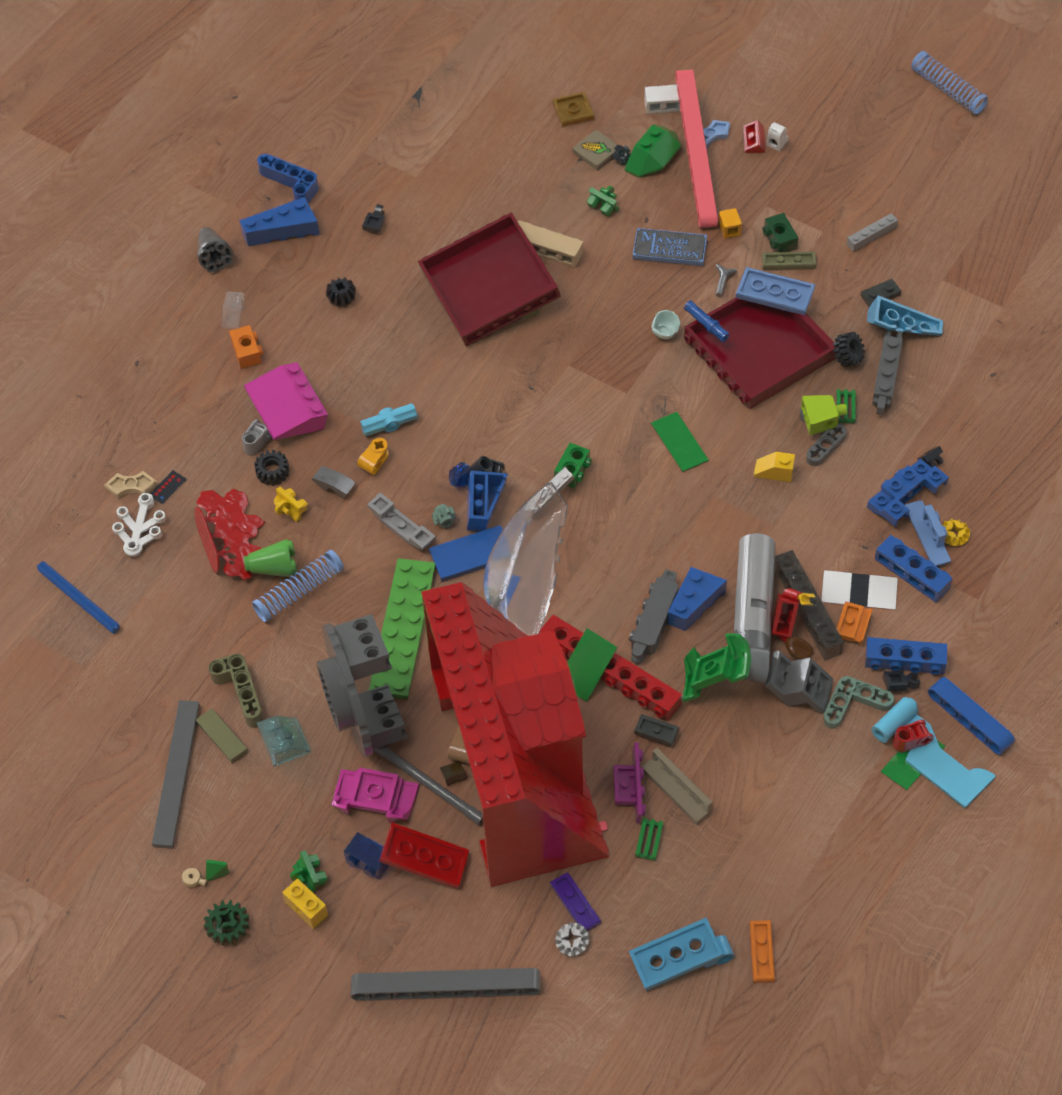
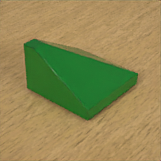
(216, 869)

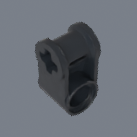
(487, 465)

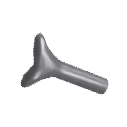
(724, 274)

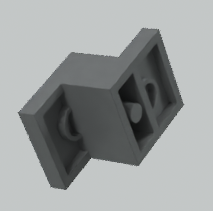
(799, 682)

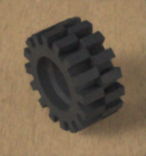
(849, 349)
(271, 476)

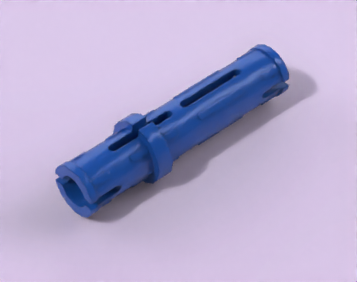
(711, 325)

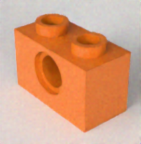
(245, 346)

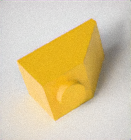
(775, 466)

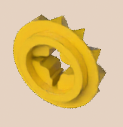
(963, 532)

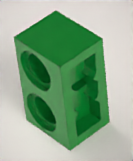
(575, 460)

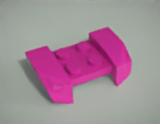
(375, 792)

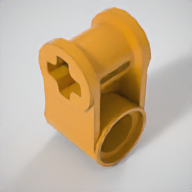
(374, 456)

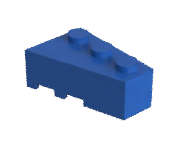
(483, 497)

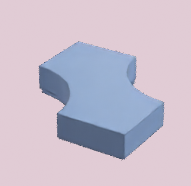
(716, 131)

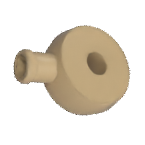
(195, 881)

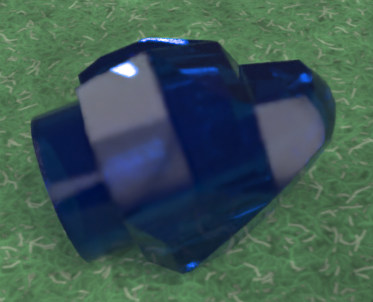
(459, 475)

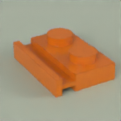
(854, 622)

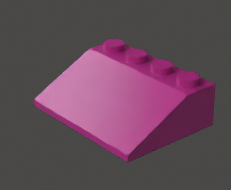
(287, 402)

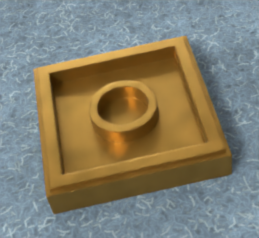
(573, 109)

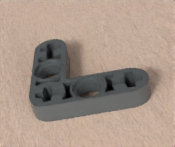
(827, 436)

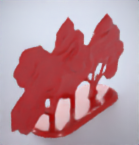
(231, 526)

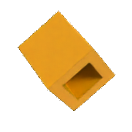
(730, 223)

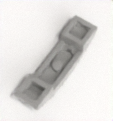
(399, 523)

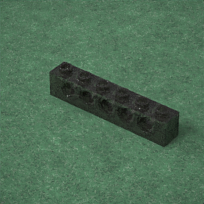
(814, 617)

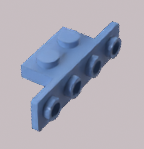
(929, 531)

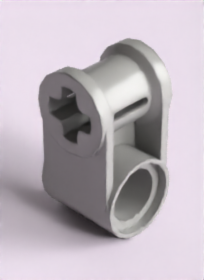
(255, 437)

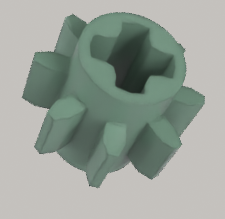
(443, 515)

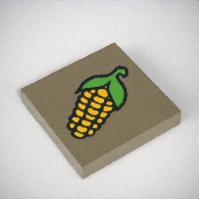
(595, 149)

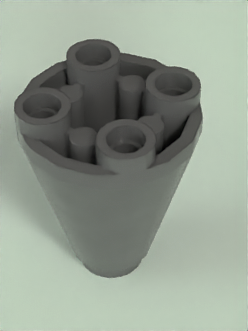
(213, 250)

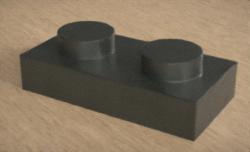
(885, 289)
(656, 730)

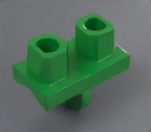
(604, 198)
(305, 871)

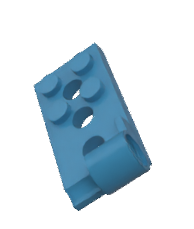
(712, 951)

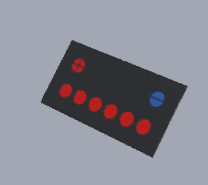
(167, 486)

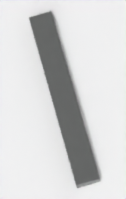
(175, 774)

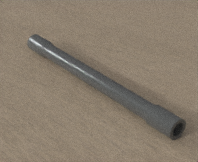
(468, 810)

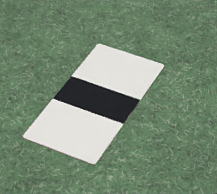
(859, 589)

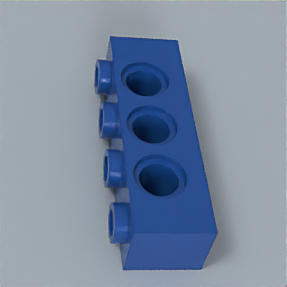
(917, 577)
(913, 649)

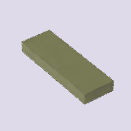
(788, 260)
(221, 735)

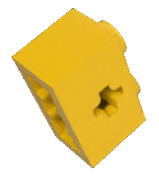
(305, 903)

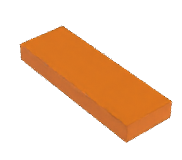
(762, 951)

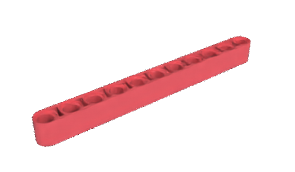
(696, 149)

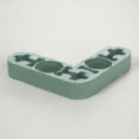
(853, 693)

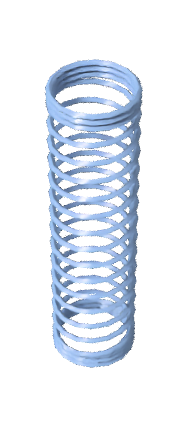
(925, 60)
(331, 559)

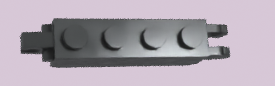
(887, 371)
(654, 617)

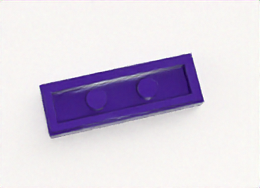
(575, 902)

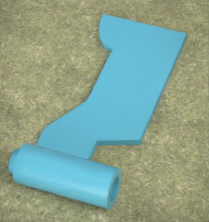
(931, 760)

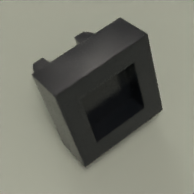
(932, 455)

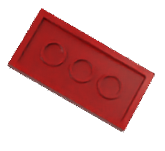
(424, 855)

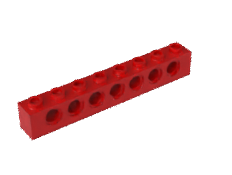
(654, 688)

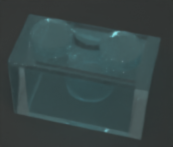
(282, 739)

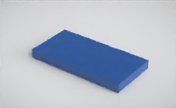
(465, 553)

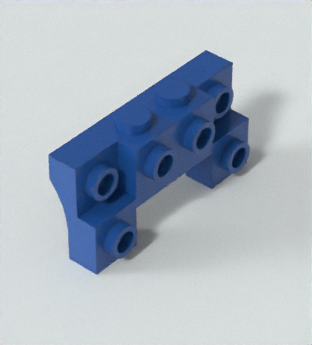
(904, 486)

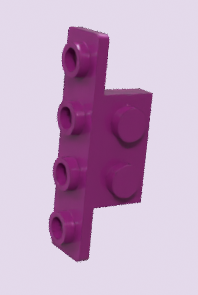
(628, 783)

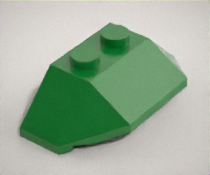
(653, 151)

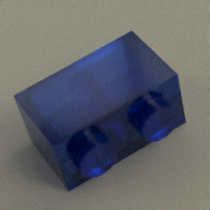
(365, 855)

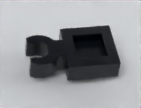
(899, 682)

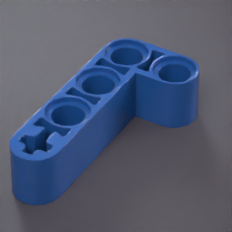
(300, 179)

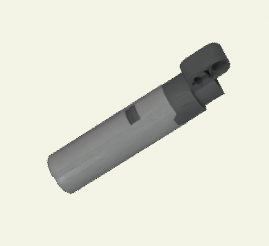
(755, 600)

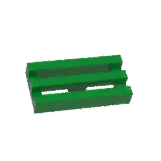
(846, 394)
(652, 824)

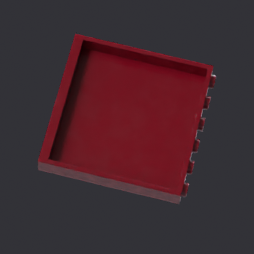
(489, 279)
(764, 349)

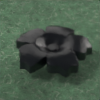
(621, 153)

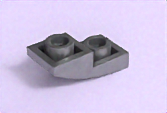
(334, 480)

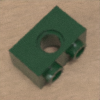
(780, 233)

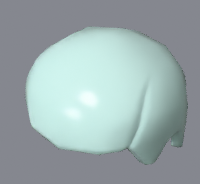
(665, 324)

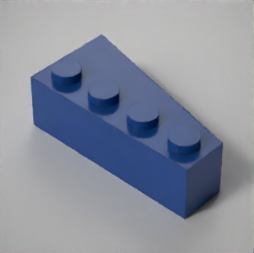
(280, 223)

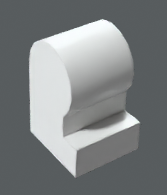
(778, 133)

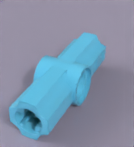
(388, 419)

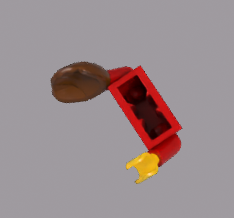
(784, 620)

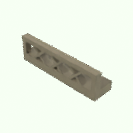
(678, 787)

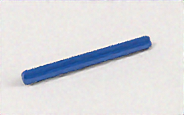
(78, 597)

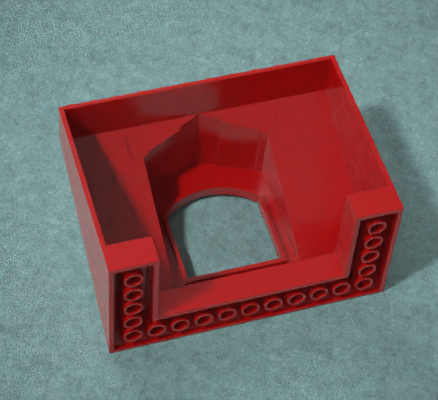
(518, 734)

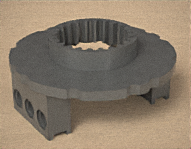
(355, 653)

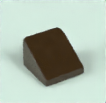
(452, 773)

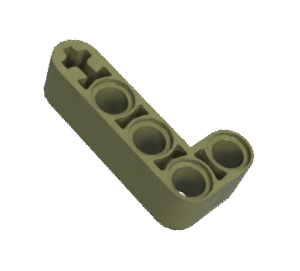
(244, 690)

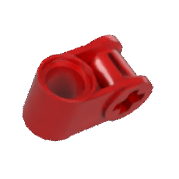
(915, 735)

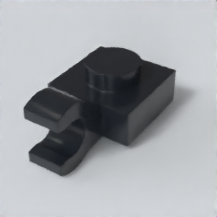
(375, 220)

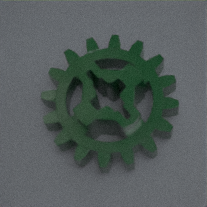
(228, 930)

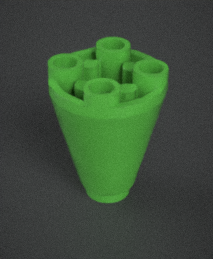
(273, 560)

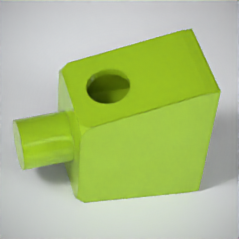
(821, 412)

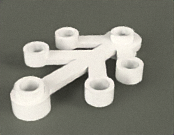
(138, 527)

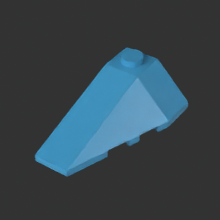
(902, 318)

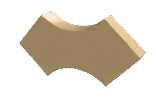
(121, 485)

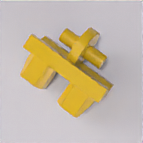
(286, 503)

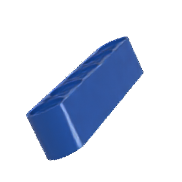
(971, 715)

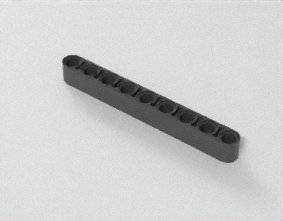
(445, 984)

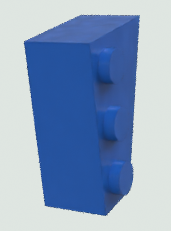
(694, 597)

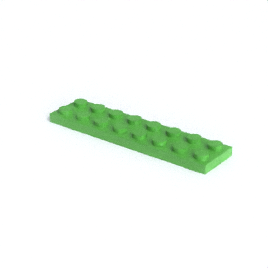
(404, 625)

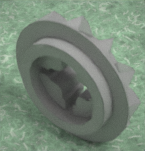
(579, 944)

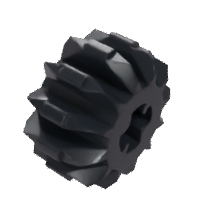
(341, 291)

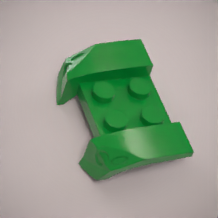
(725, 663)

